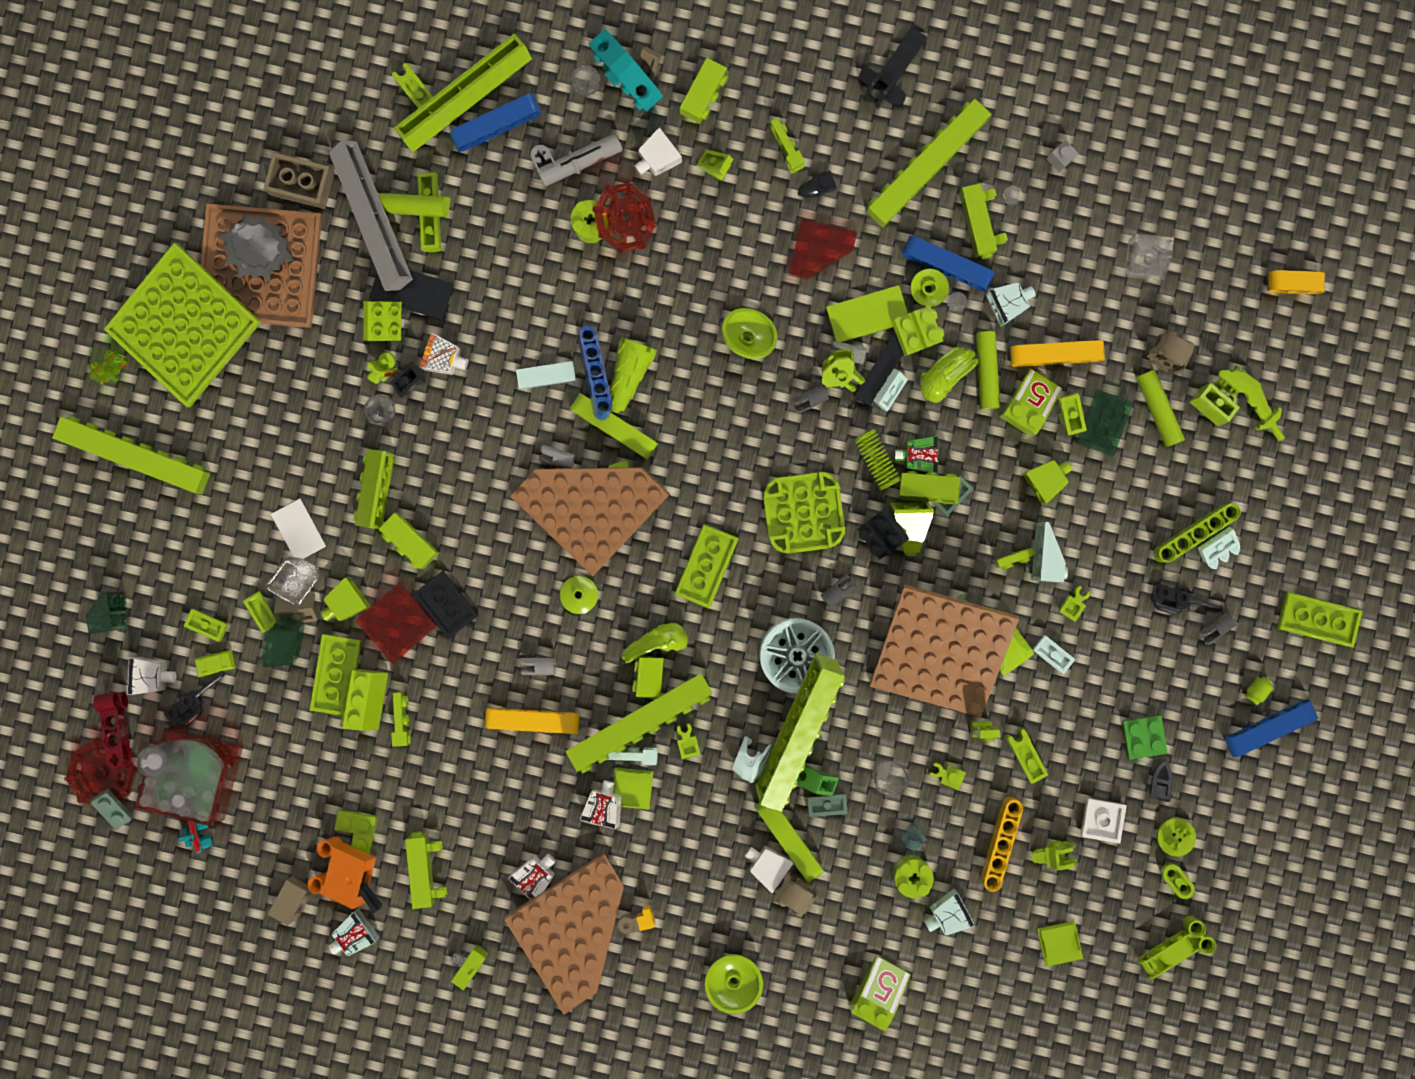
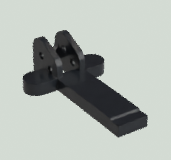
(893, 71)

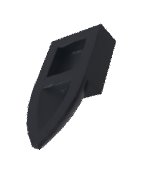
(818, 185)
(1161, 783)

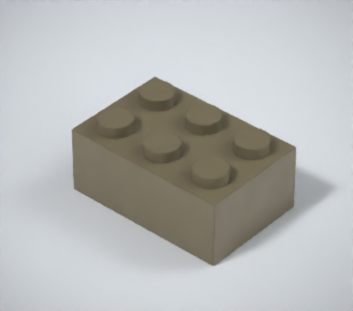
(299, 180)

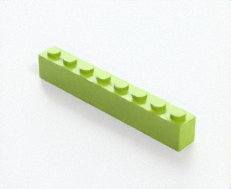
(463, 93)
(928, 163)
(133, 456)
(638, 723)

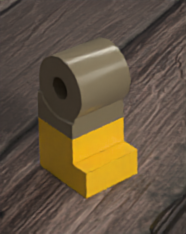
(637, 922)

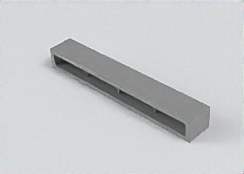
(370, 215)

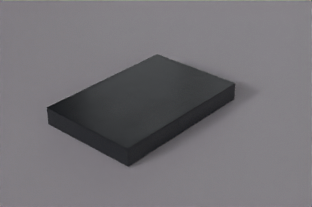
(445, 604)

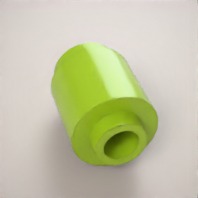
(1259, 690)

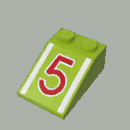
(1031, 403)
(880, 993)

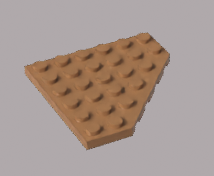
(590, 508)
(570, 931)

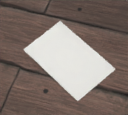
(298, 530)

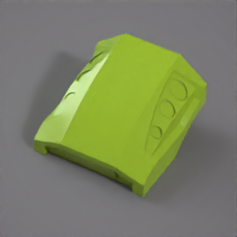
(1016, 654)

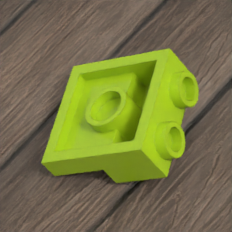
(918, 330)

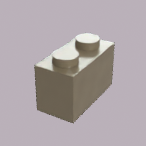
(289, 901)

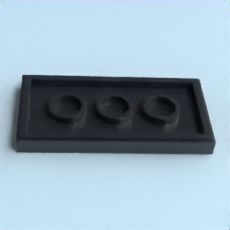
(421, 295)

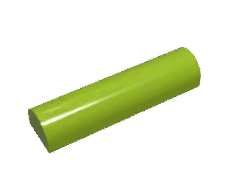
(415, 204)
(429, 225)
(987, 370)
(1160, 408)

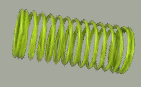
(862, 439)

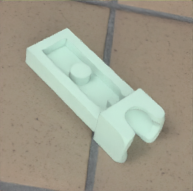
(648, 755)

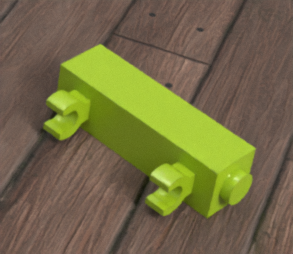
(978, 221)
(420, 870)

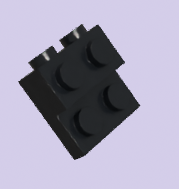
(882, 534)

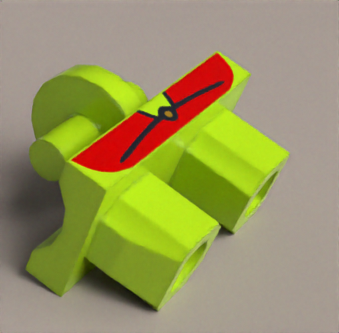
(382, 368)

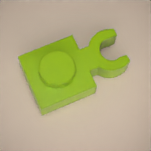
(1073, 606)
(688, 744)
(949, 776)

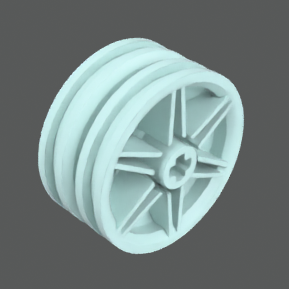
(788, 630)

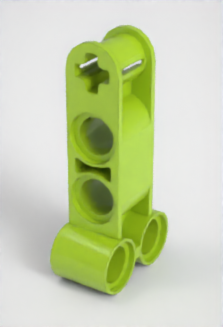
(1177, 948)

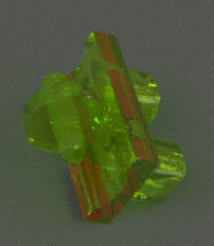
(108, 369)

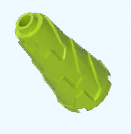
(629, 370)

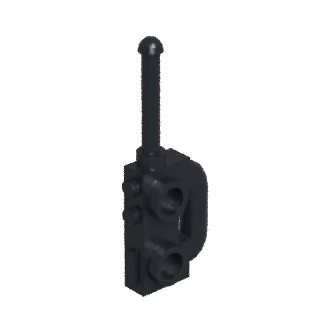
(1181, 599)
(189, 701)

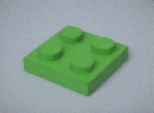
(1144, 737)

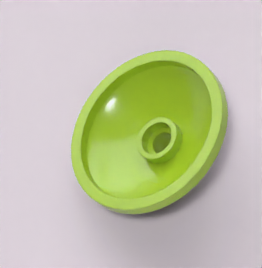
(751, 326)
(737, 996)

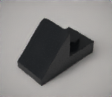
(407, 379)

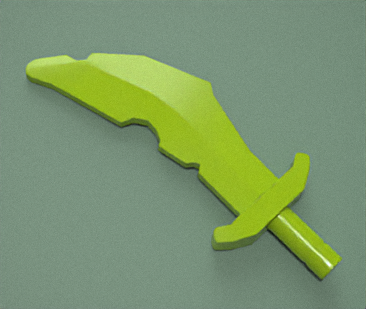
(1255, 397)

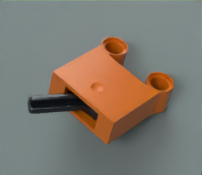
(346, 876)

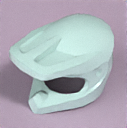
(750, 767)

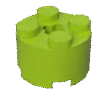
(579, 218)
(905, 868)

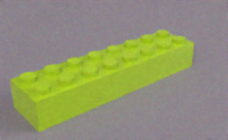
(799, 732)

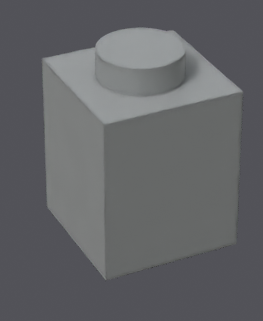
(1062, 156)

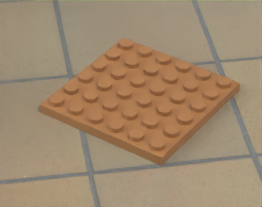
(291, 291)
(943, 650)

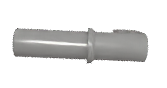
(573, 161)

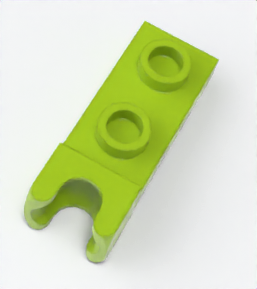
(413, 86)
(794, 159)
(984, 731)
(401, 735)
(1027, 756)

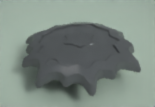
(255, 247)

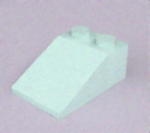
(1048, 561)

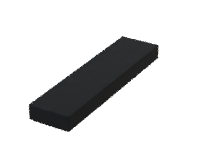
(880, 371)

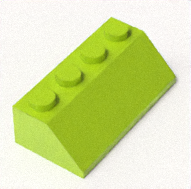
(374, 489)

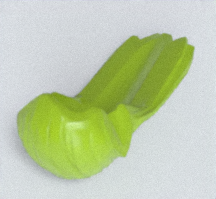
(946, 373)
(663, 637)

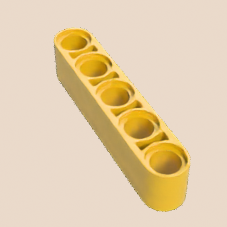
(1057, 353)
(532, 720)
(1001, 853)

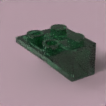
(107, 614)
(283, 643)

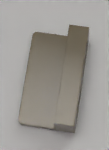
(304, 612)

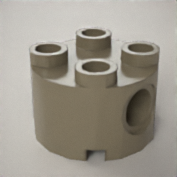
(1171, 352)
(795, 893)

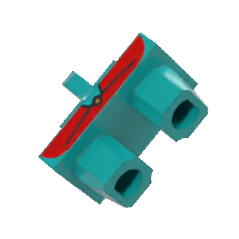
(200, 843)

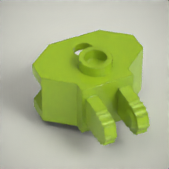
(841, 370)
(1054, 855)

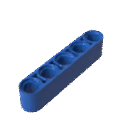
(495, 122)
(948, 263)
(595, 364)
(1271, 728)

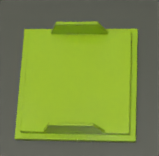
(633, 787)
(1060, 943)

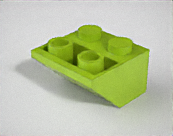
(649, 676)

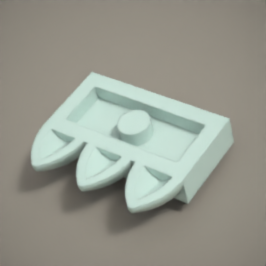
(1219, 547)

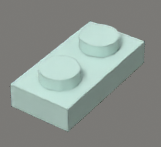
(890, 390)
(1053, 654)

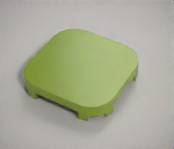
(804, 512)

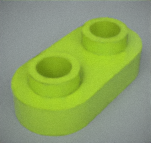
(1176, 880)

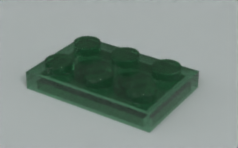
(1105, 423)

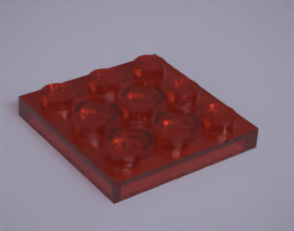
(396, 623)

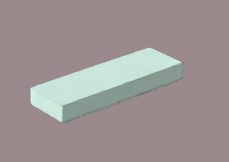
(546, 375)

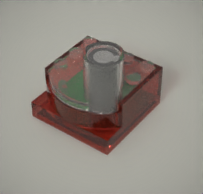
(188, 776)

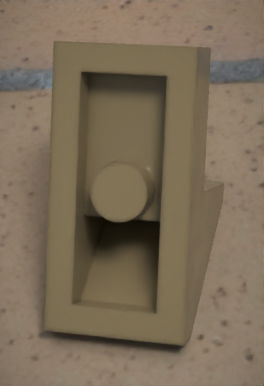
(649, 63)

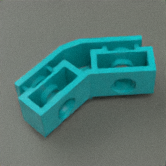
(623, 69)

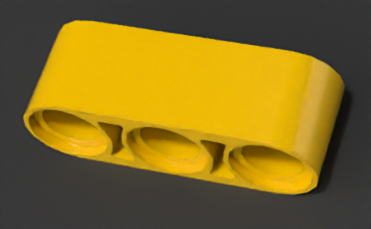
(1296, 282)

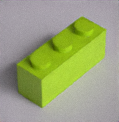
(704, 91)
(930, 487)
(408, 541)

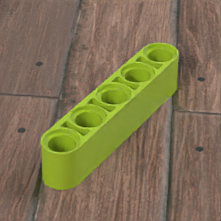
(615, 428)
(1204, 528)
(791, 842)

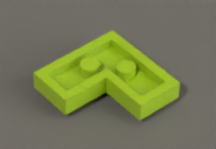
(360, 825)

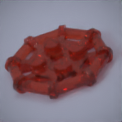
(615, 217)
(89, 770)

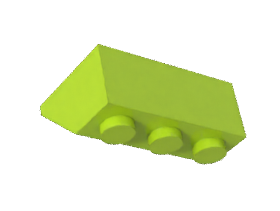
(363, 699)

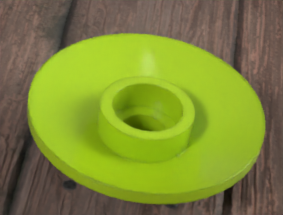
(933, 279)
(588, 590)

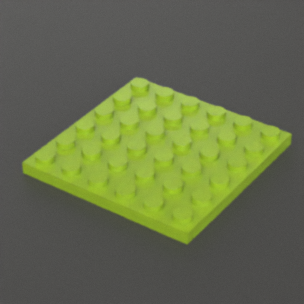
(182, 325)

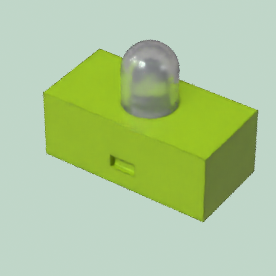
(468, 966)

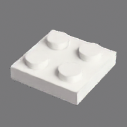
(1103, 820)

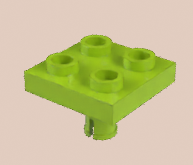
(382, 321)

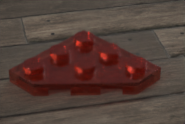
(819, 247)

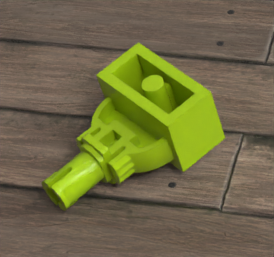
(1217, 400)

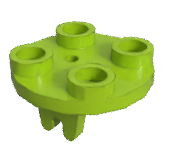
(1170, 843)

